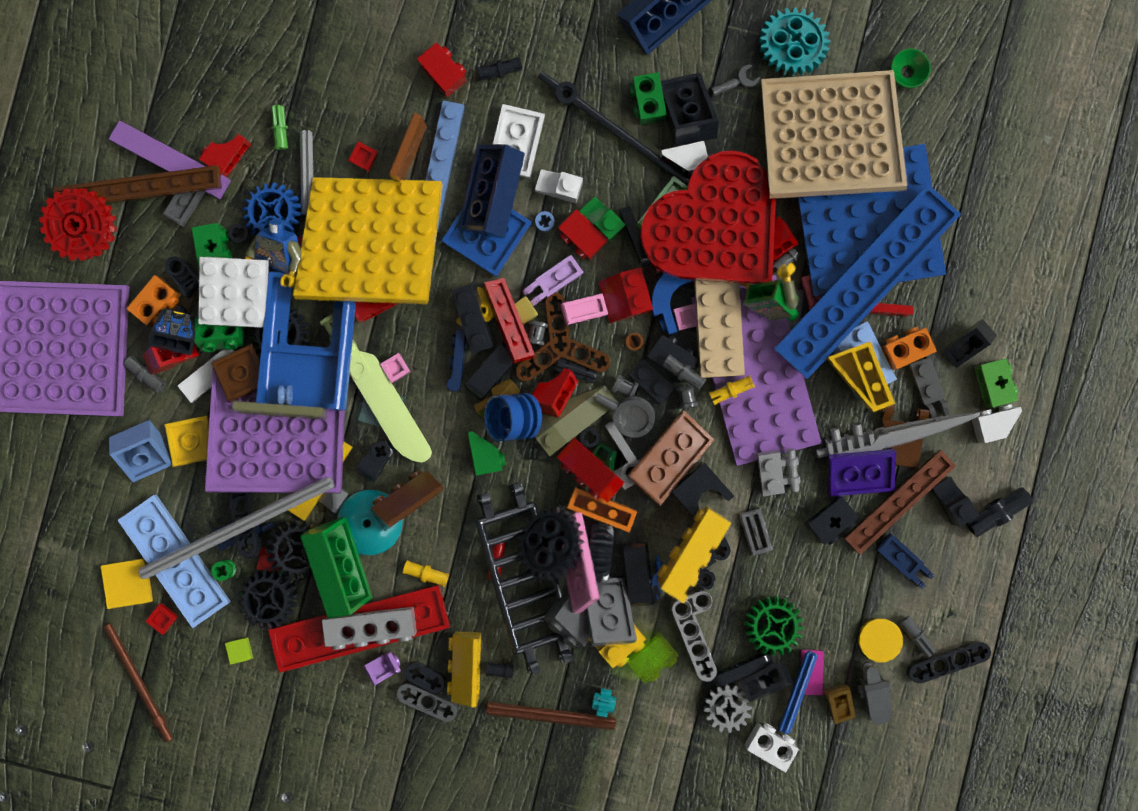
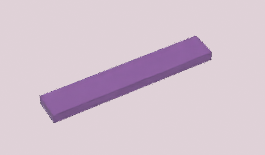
(158, 153)

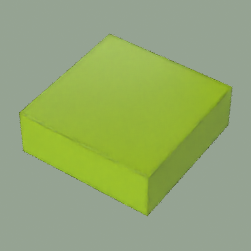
(239, 650)

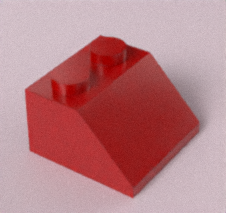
(626, 295)

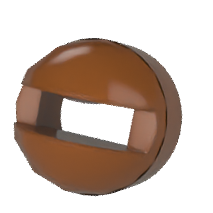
(630, 342)

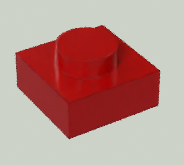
(363, 156)
(263, 563)
(161, 619)

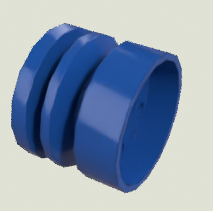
(512, 417)

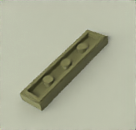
(279, 410)

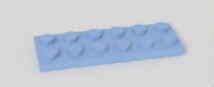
(187, 582)

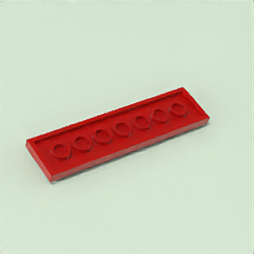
(304, 643)

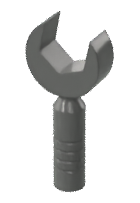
(742, 80)

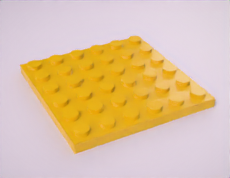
(369, 240)

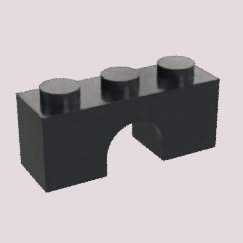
(472, 318)

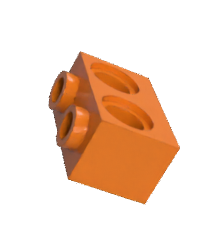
(150, 297)
(909, 351)

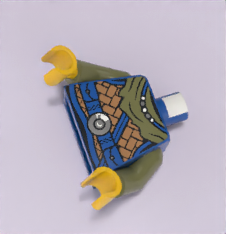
(279, 248)

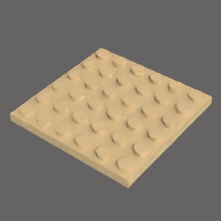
(833, 134)

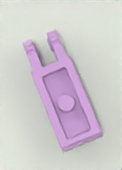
(554, 279)

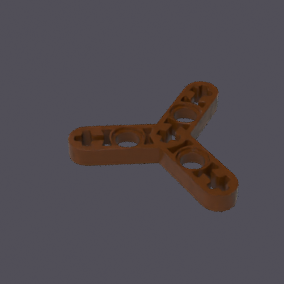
(567, 353)

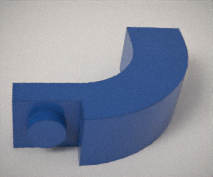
(661, 301)

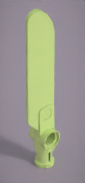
(385, 403)

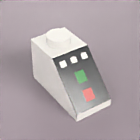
(685, 157)

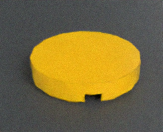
(880, 640)

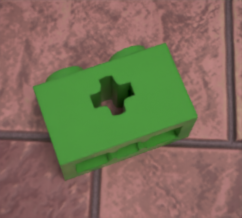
(991, 372)

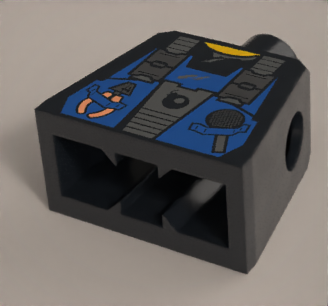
(174, 331)

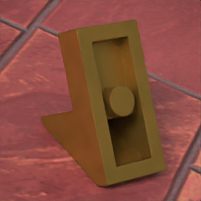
(840, 703)

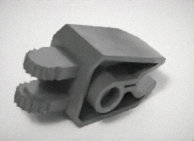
(874, 693)

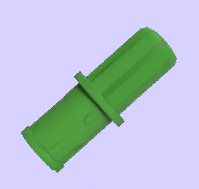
(279, 127)

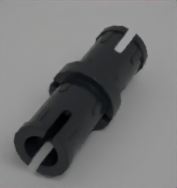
(500, 68)

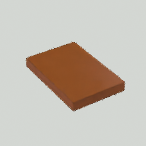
(408, 148)

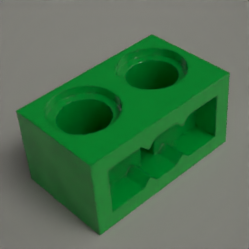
(652, 98)
(219, 337)

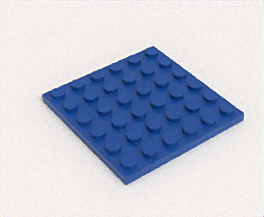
(845, 225)

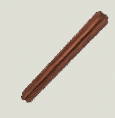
(550, 715)

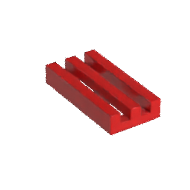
(893, 309)

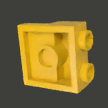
(617, 654)

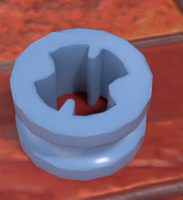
(538, 219)
(285, 395)

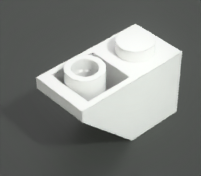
(995, 425)

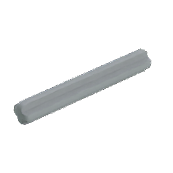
(306, 168)

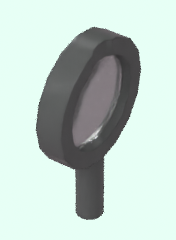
(631, 415)

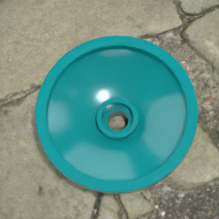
(370, 539)

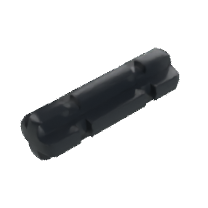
(579, 371)

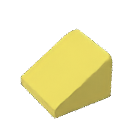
(525, 310)

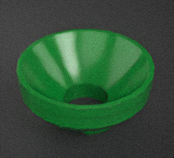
(917, 62)

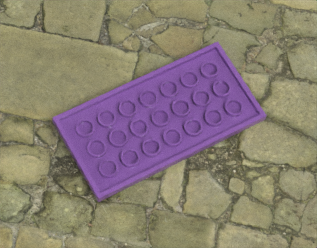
(778, 408)

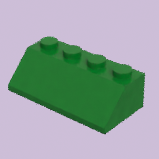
(336, 568)

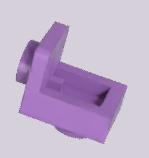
(382, 667)

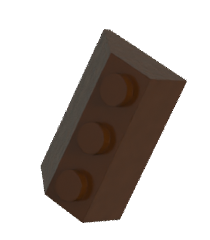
(405, 499)

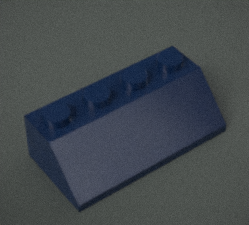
(655, 20)
(491, 190)

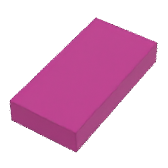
(815, 684)

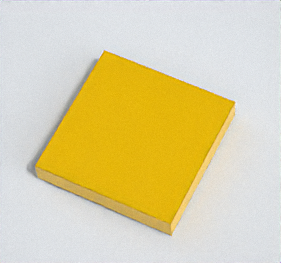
(188, 440)
(124, 585)

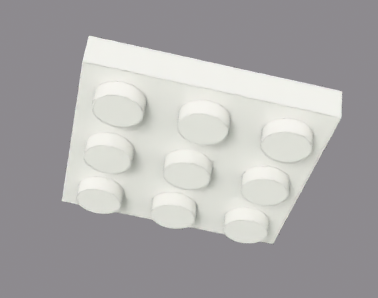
(232, 291)

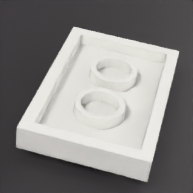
(521, 131)

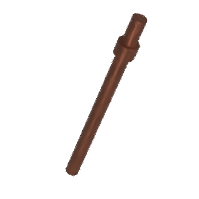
(159, 721)

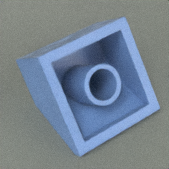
(139, 451)

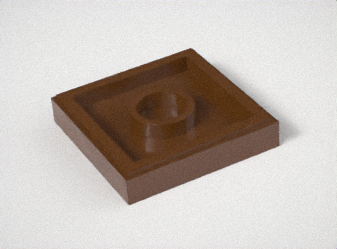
(238, 373)

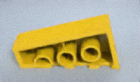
(692, 553)

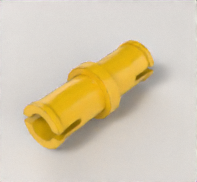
(732, 389)
(425, 573)

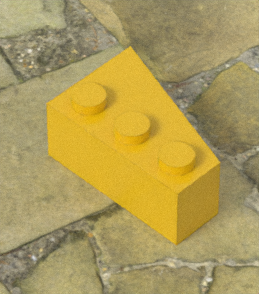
(863, 375)

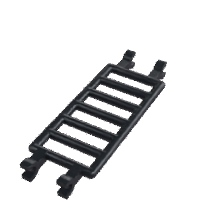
(489, 517)

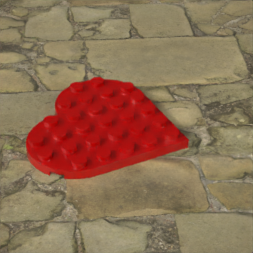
(717, 225)

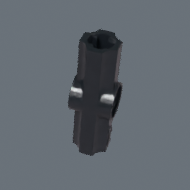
(1000, 511)

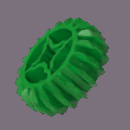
(784, 641)

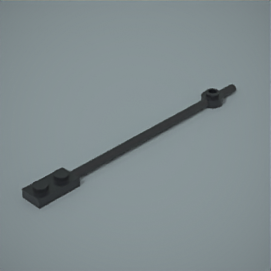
(569, 87)

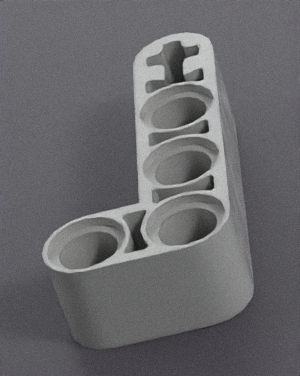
(696, 636)

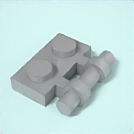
(771, 475)

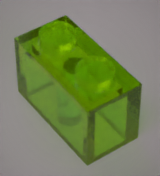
(653, 658)

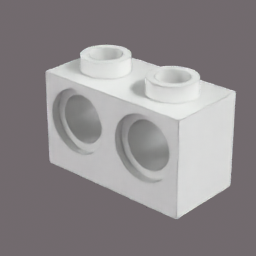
(768, 750)

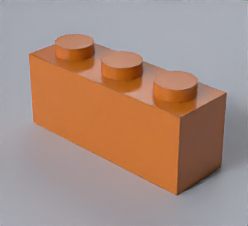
(609, 513)

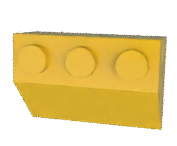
(465, 668)

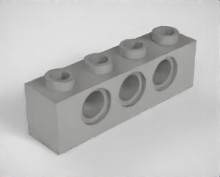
(337, 639)

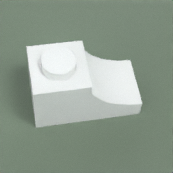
(559, 185)

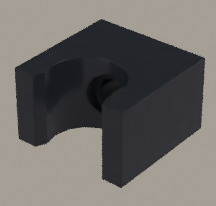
(695, 484)

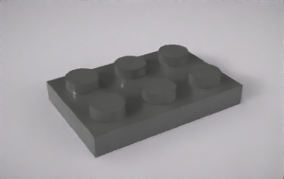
(611, 615)

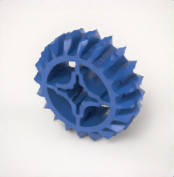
(276, 205)

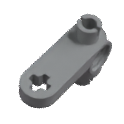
(626, 452)

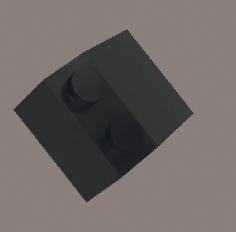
(689, 110)

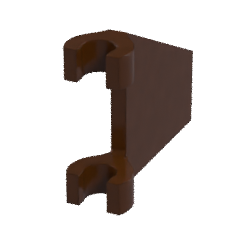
(908, 453)

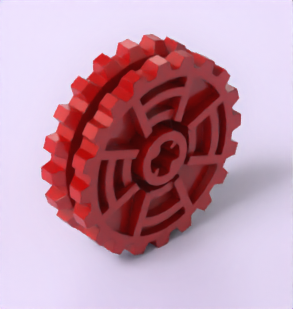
(61, 225)

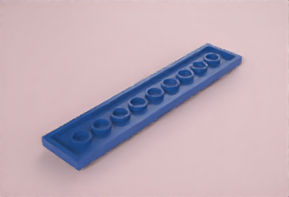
(867, 281)

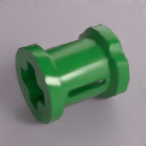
(217, 571)

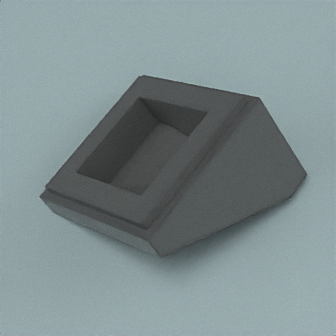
(333, 500)

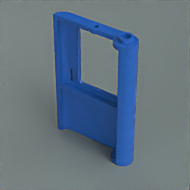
(316, 373)

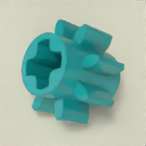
(604, 702)

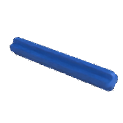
(798, 692)

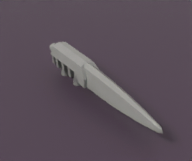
(890, 436)

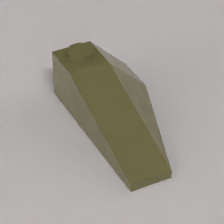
(575, 417)

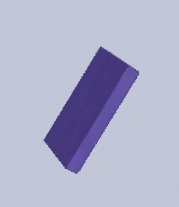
(861, 472)

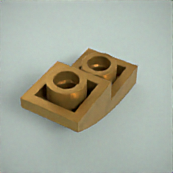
(502, 388)

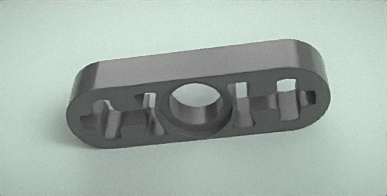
(440, 712)

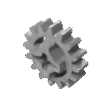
(736, 708)

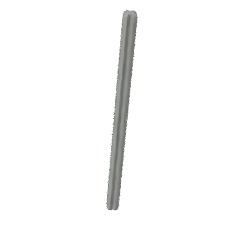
(236, 527)

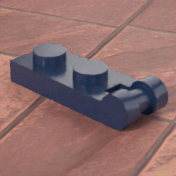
(457, 361)

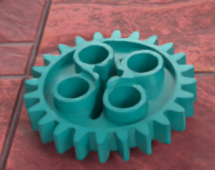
(794, 42)

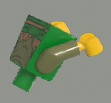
(774, 298)

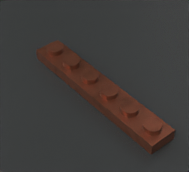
(899, 502)

